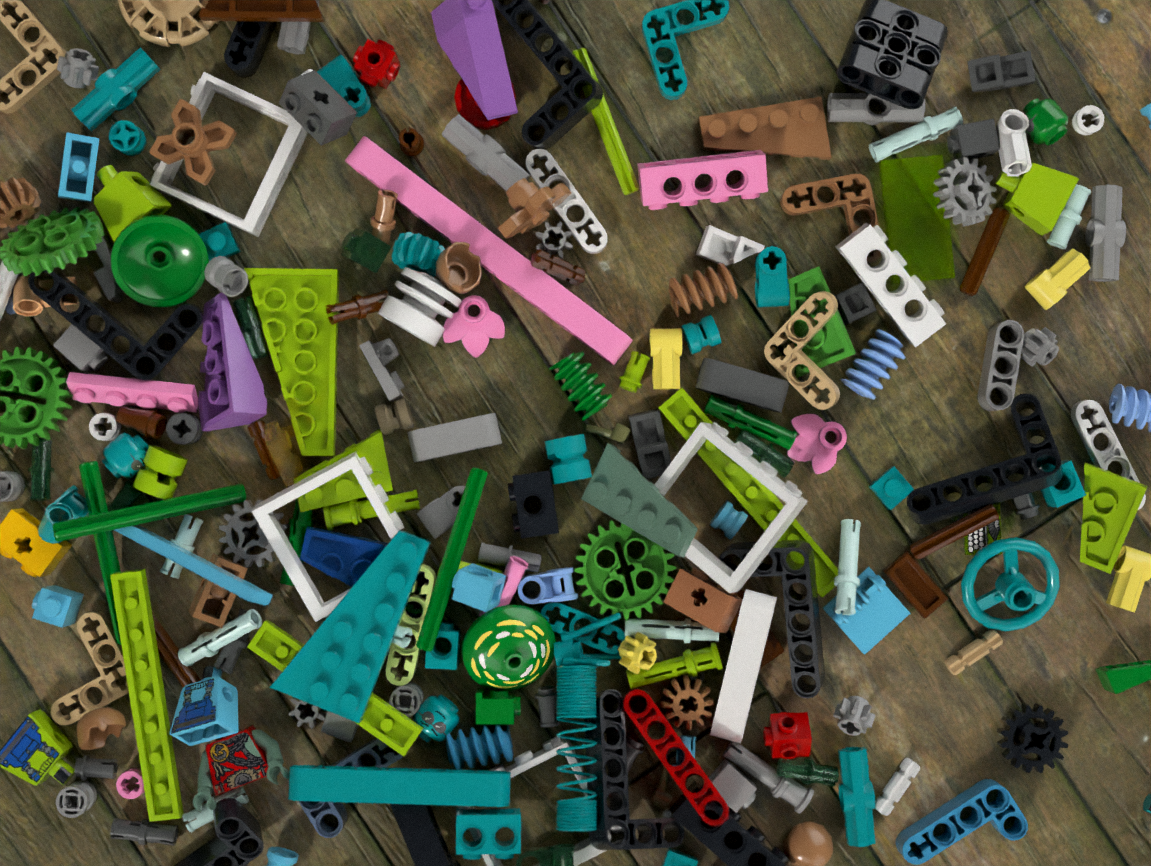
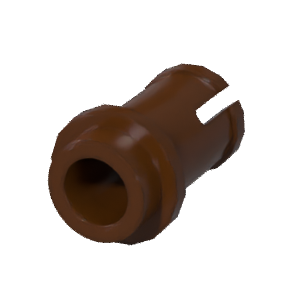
(417, 146)

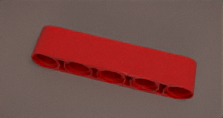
(664, 746)

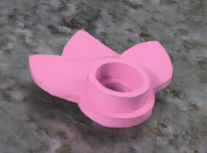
(473, 330)
(811, 442)

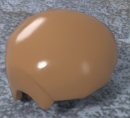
(458, 268)
(97, 725)
(808, 845)

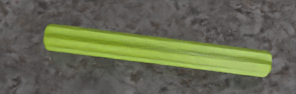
(609, 133)

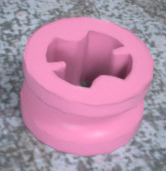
(121, 784)

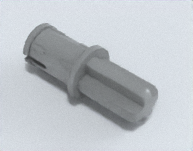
(500, 556)

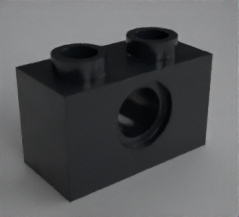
(544, 521)

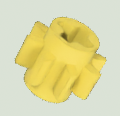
(637, 653)

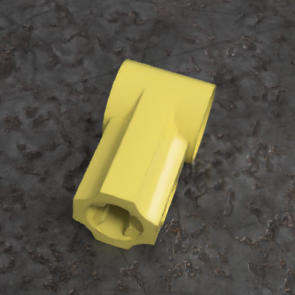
(1052, 283)
(666, 353)
(1132, 571)

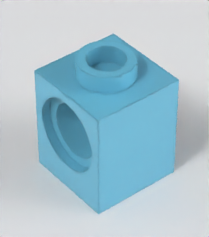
(478, 587)

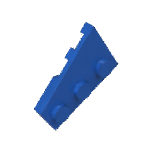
(339, 554)

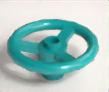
(1010, 585)

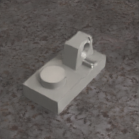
(378, 357)

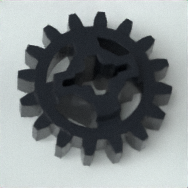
(1043, 732)

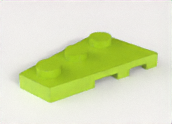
(1107, 515)

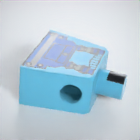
(206, 709)

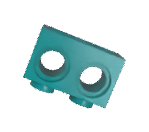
(488, 823)

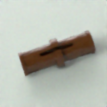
(357, 307)

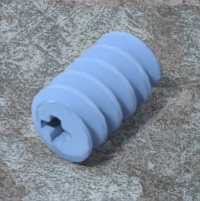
(874, 364)
(1131, 405)

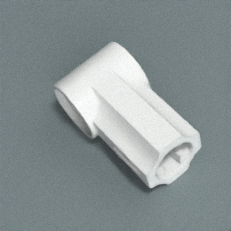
(1013, 143)

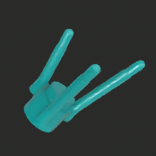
(571, 653)

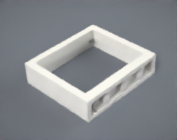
(275, 175)
(283, 547)
(732, 580)
(527, 760)

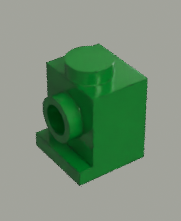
(497, 707)

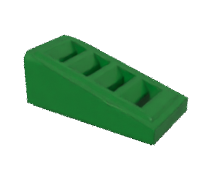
(1124, 676)

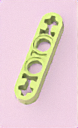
(415, 625)

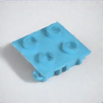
(876, 612)

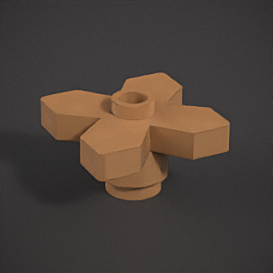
(196, 154)
(531, 206)

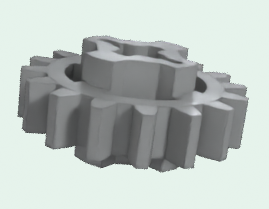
(965, 191)
(245, 544)

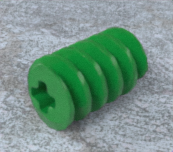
(581, 384)

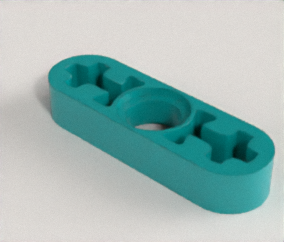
(607, 629)

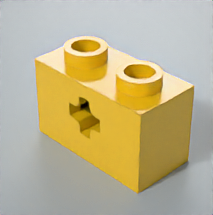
(44, 556)

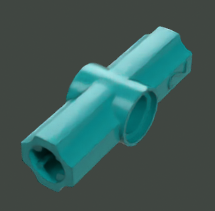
(115, 89)
(856, 796)

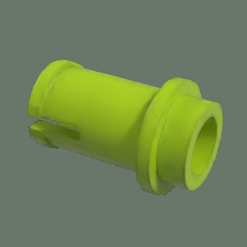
(634, 371)

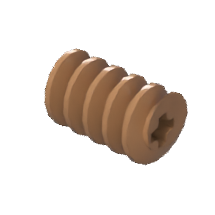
(702, 288)

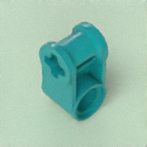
(346, 83)
(771, 285)
(66, 507)

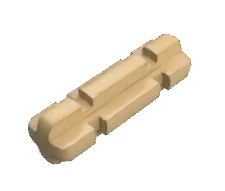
(973, 652)

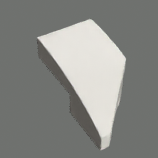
(724, 247)

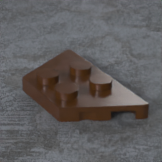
(262, 11)

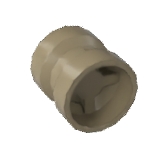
(394, 416)

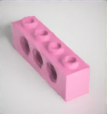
(654, 174)

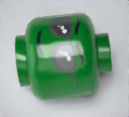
(1046, 121)

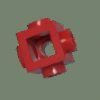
(380, 73)
(788, 735)

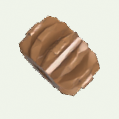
(17, 202)
(690, 713)

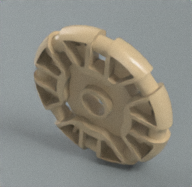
(165, 12)

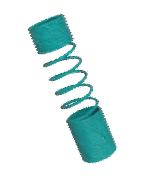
(576, 700)

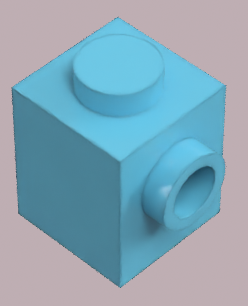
(57, 605)

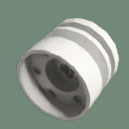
(420, 306)

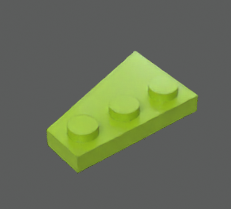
(346, 486)

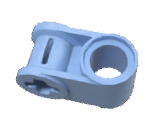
(550, 586)

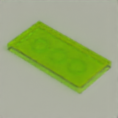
(912, 217)

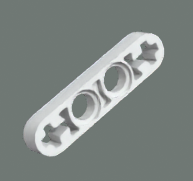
(573, 199)
(1114, 450)

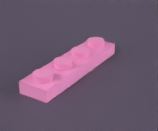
(133, 392)

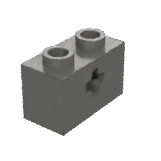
(317, 107)

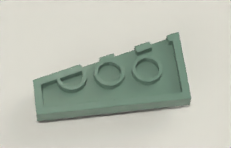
(637, 503)

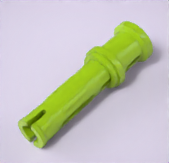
(357, 510)
(689, 663)

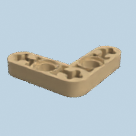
(38, 53)
(794, 355)
(105, 682)

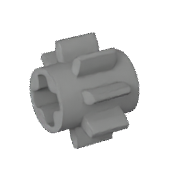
(77, 68)
(558, 232)
(1039, 346)
(854, 715)
(302, 717)

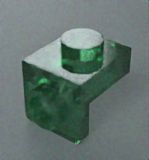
(365, 249)

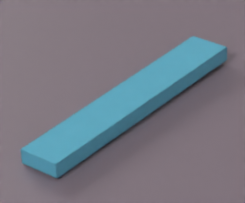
(197, 564)

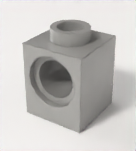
(81, 350)
(733, 785)

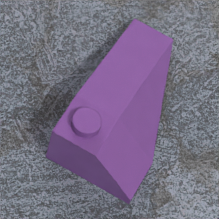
(473, 44)
(232, 382)

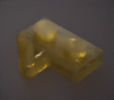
(279, 446)

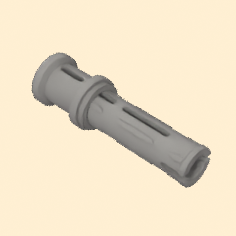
(780, 786)

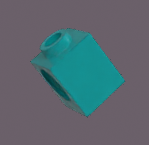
(1070, 490)
(447, 660)

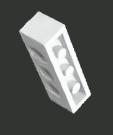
(915, 327)

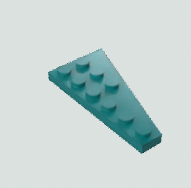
(350, 647)

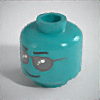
(125, 455)
(437, 717)

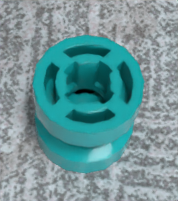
(694, 336)

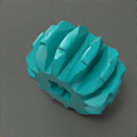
(416, 253)

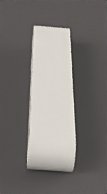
(743, 665)

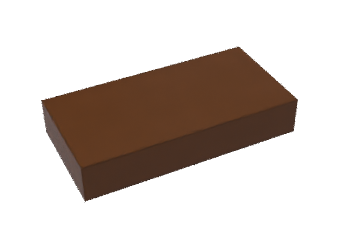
(915, 584)

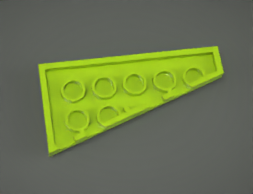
(302, 347)

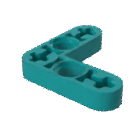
(673, 28)

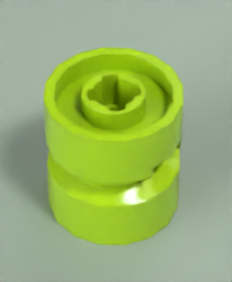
(162, 461)

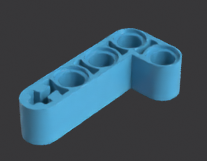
(958, 828)

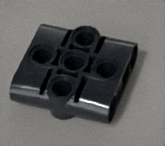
(892, 53)

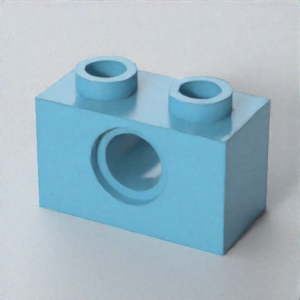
(78, 167)

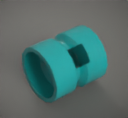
(568, 459)

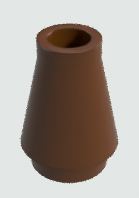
(144, 422)

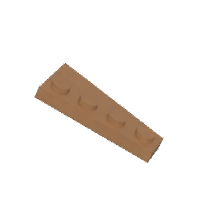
(779, 129)

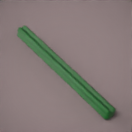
(148, 512)
(104, 541)
(451, 559)

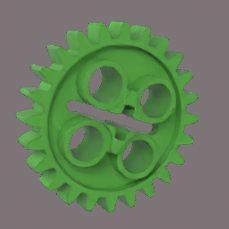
(51, 241)
(27, 370)
(597, 576)

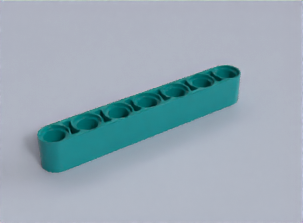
(399, 785)

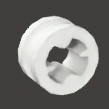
(1077, 121)
(99, 419)

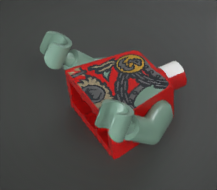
(236, 762)

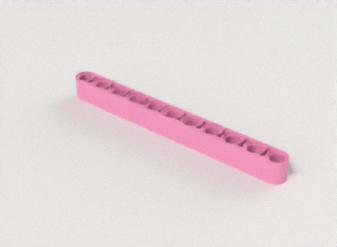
(494, 253)

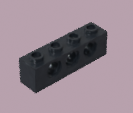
(713, 836)

